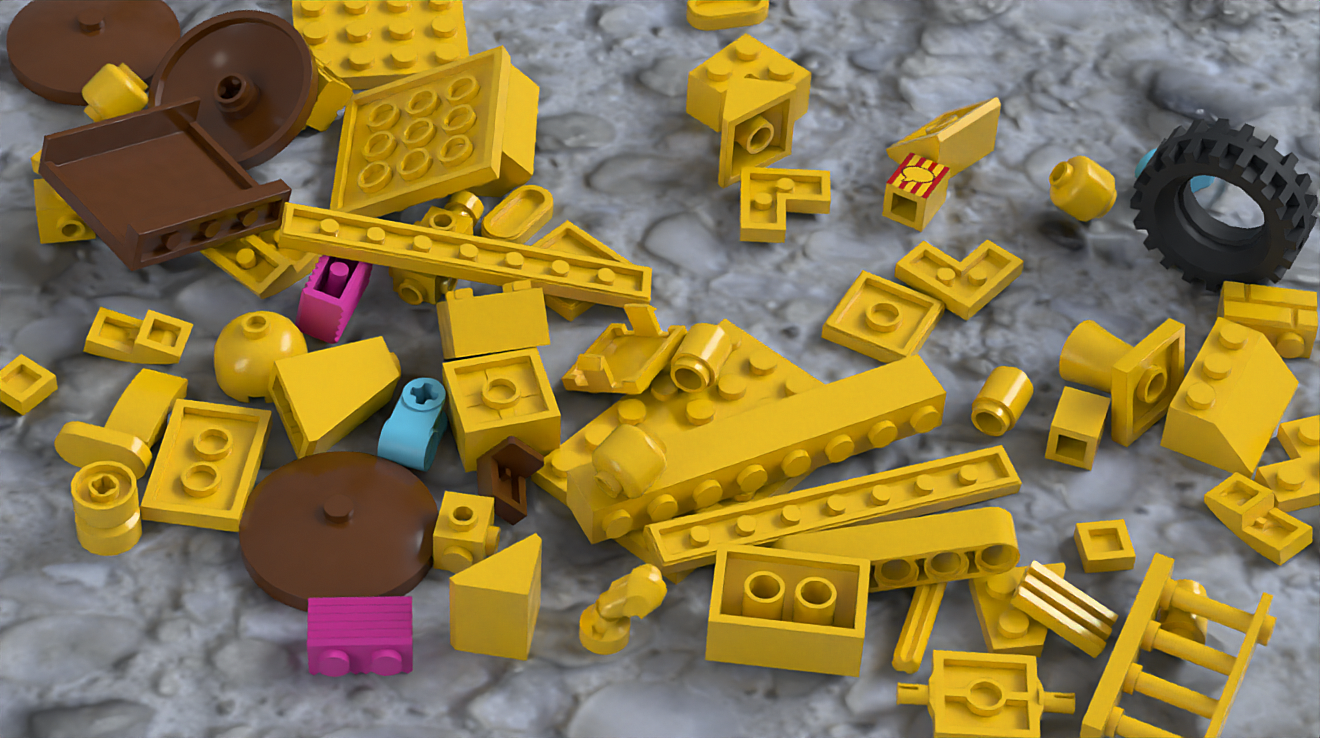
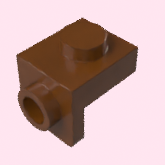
(503, 476)

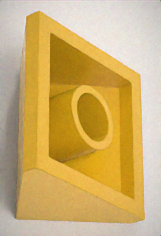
(755, 125)
(954, 137)
(498, 602)

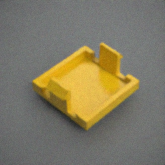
(626, 358)

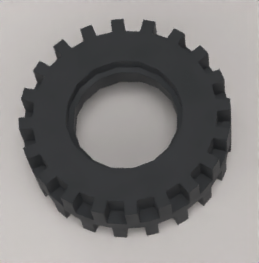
(1204, 244)

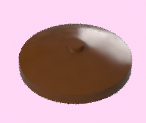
(64, 43)
(251, 80)
(338, 529)

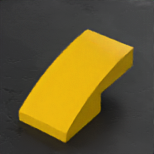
(129, 339)
(146, 405)
(1251, 515)

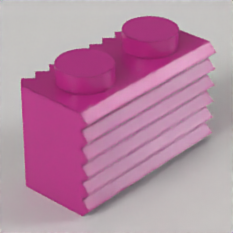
(331, 297)
(360, 635)

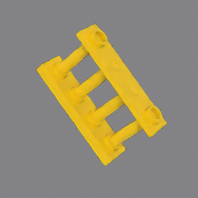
(1144, 633)

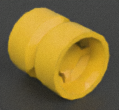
(106, 508)

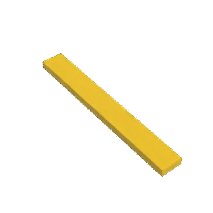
(462, 256)
(858, 501)

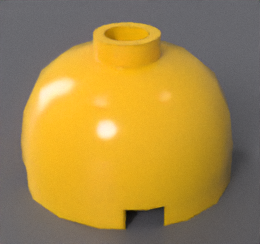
(248, 351)

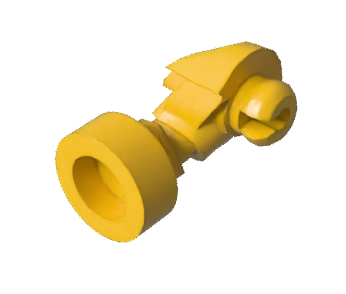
(607, 623)

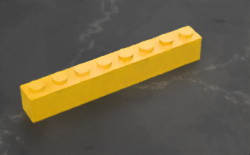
(768, 446)

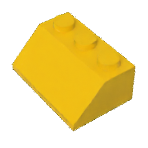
(518, 137)
(1230, 400)
(788, 609)

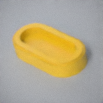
(725, 14)
(519, 215)
(87, 443)

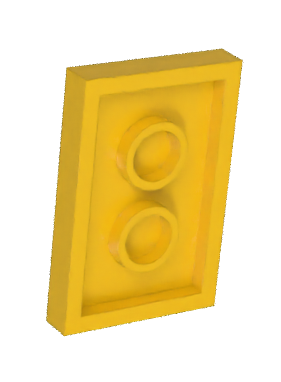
(206, 465)

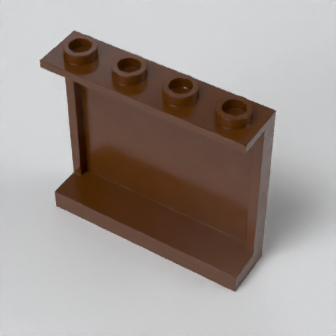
(158, 184)

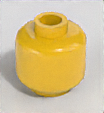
(114, 93)
(1082, 188)
(629, 461)

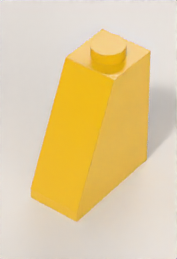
(332, 391)

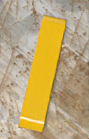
(922, 547)

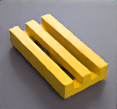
(1067, 609)

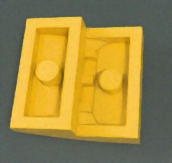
(262, 264)

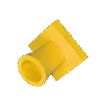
(1137, 377)

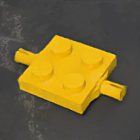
(984, 696)

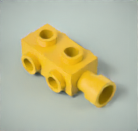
(458, 216)

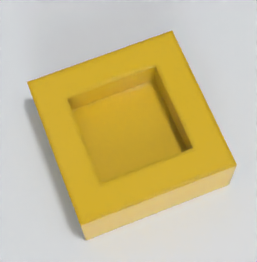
(25, 384)
(1104, 546)

